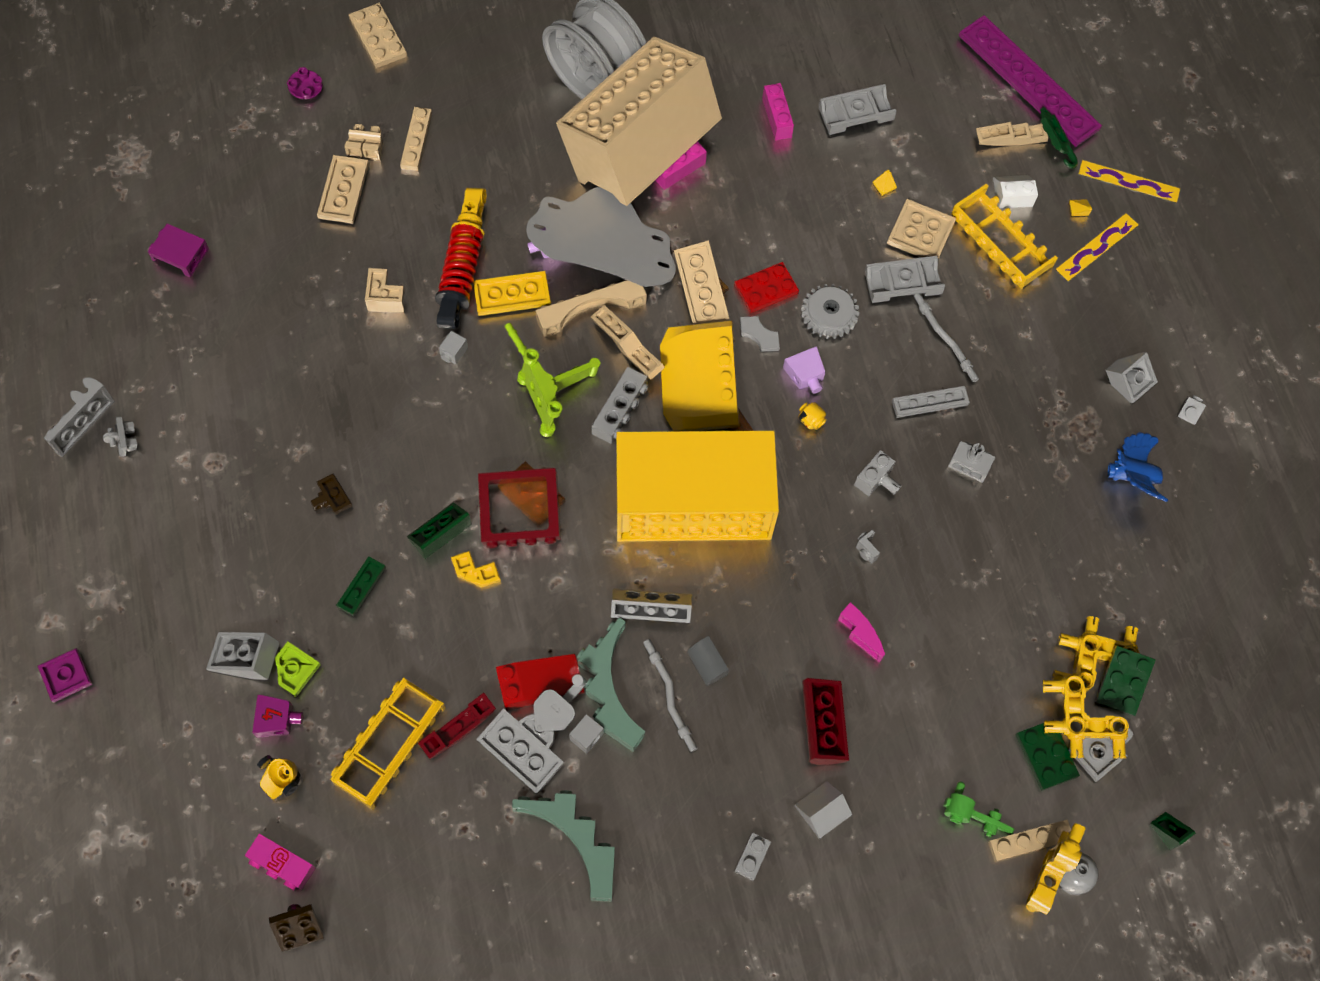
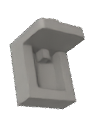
(1192, 409)
(866, 549)

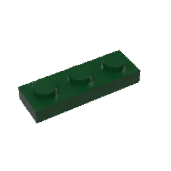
(361, 586)

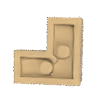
(380, 296)

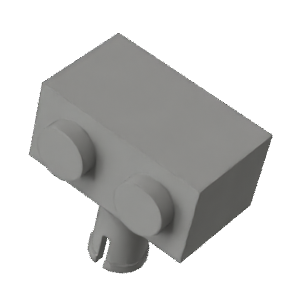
(972, 460)
(877, 474)

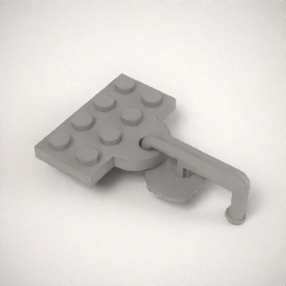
(519, 743)

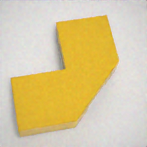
(480, 576)

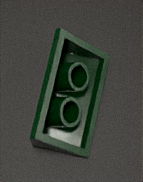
(440, 530)

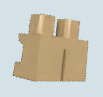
(364, 143)

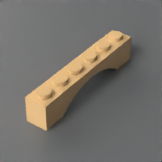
(554, 317)

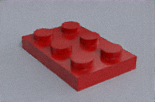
(766, 287)

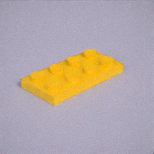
(511, 293)

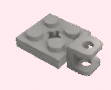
(1096, 766)

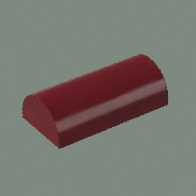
(825, 721)

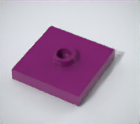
(64, 675)

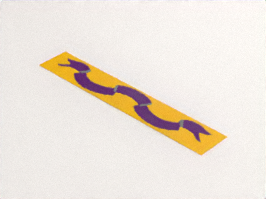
(1129, 181)
(1097, 247)

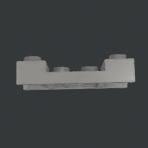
(856, 108)
(903, 278)

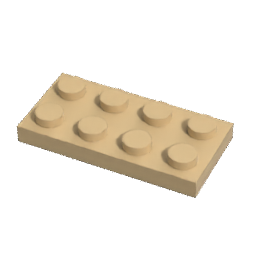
(377, 35)
(343, 189)

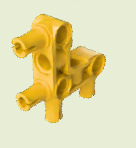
(1086, 658)
(1089, 726)
(1057, 861)

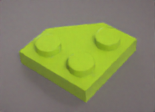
(294, 668)

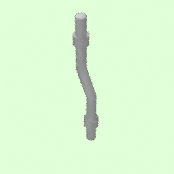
(965, 364)
(683, 730)

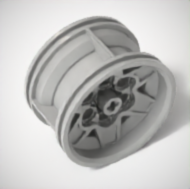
(592, 44)

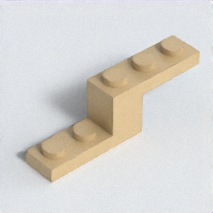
(627, 342)

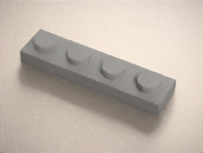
(930, 401)

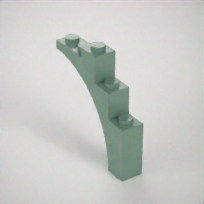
(601, 688)
(561, 813)

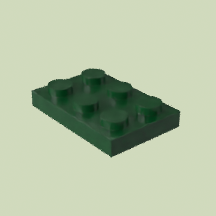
(1125, 680)
(1047, 756)

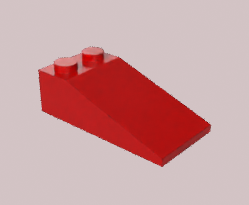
(526, 680)

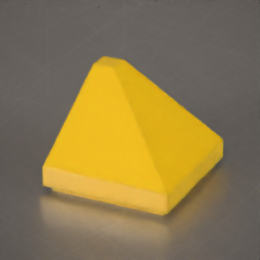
(885, 183)
(1080, 207)

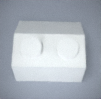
(1015, 191)

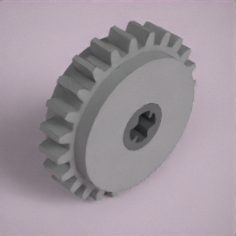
(830, 311)

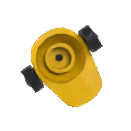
(279, 777)

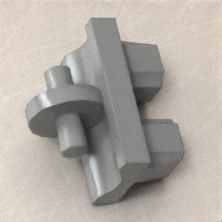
(121, 428)

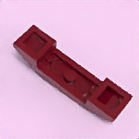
(458, 727)

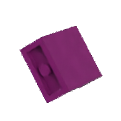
(178, 249)

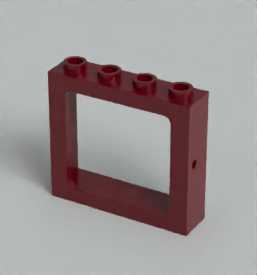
(511, 539)

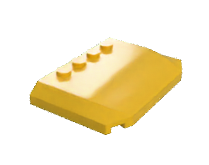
(699, 377)

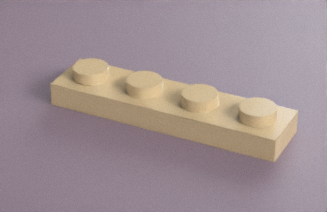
(416, 139)
(1028, 841)

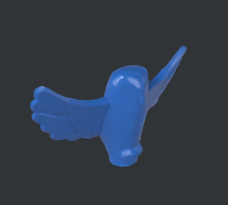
(1134, 465)

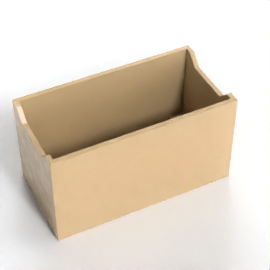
(640, 119)

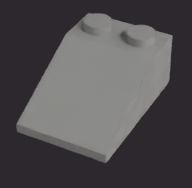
(243, 654)

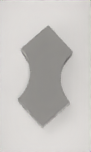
(753, 329)

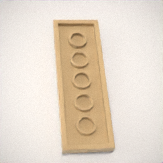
(701, 284)

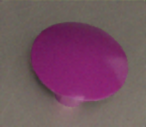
(304, 84)

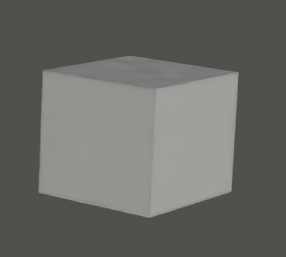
(586, 734)

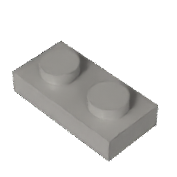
(752, 856)

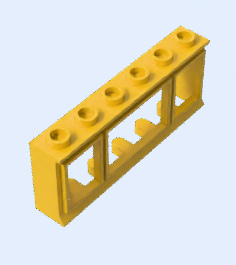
(1006, 264)
(404, 752)

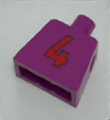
(274, 717)

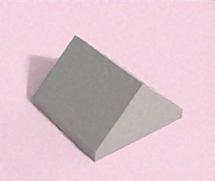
(824, 809)

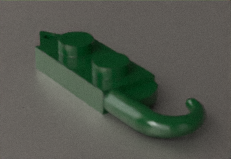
(1058, 137)

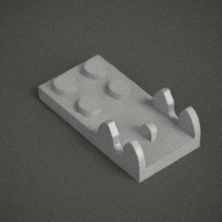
(81, 417)

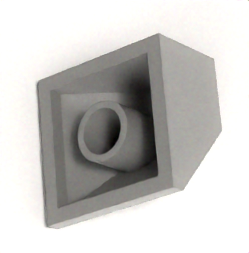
(1132, 376)

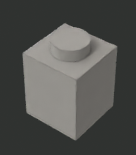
(453, 348)

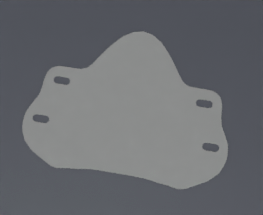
(602, 236)

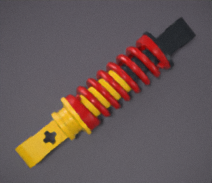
(461, 260)

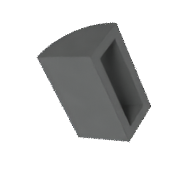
(708, 661)

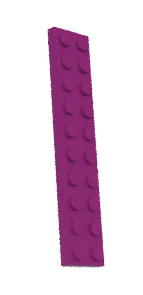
(1029, 79)

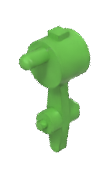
(961, 810)

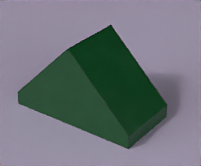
(1171, 830)

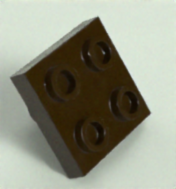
(296, 927)

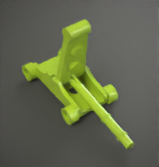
(543, 385)

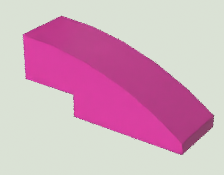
(862, 631)

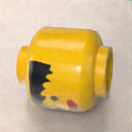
(812, 415)

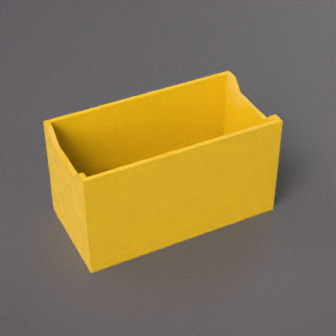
(696, 485)

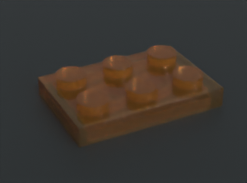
(529, 497)

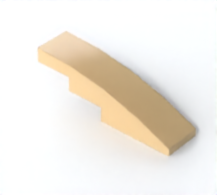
(1009, 135)

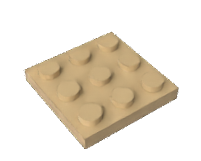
(921, 230)

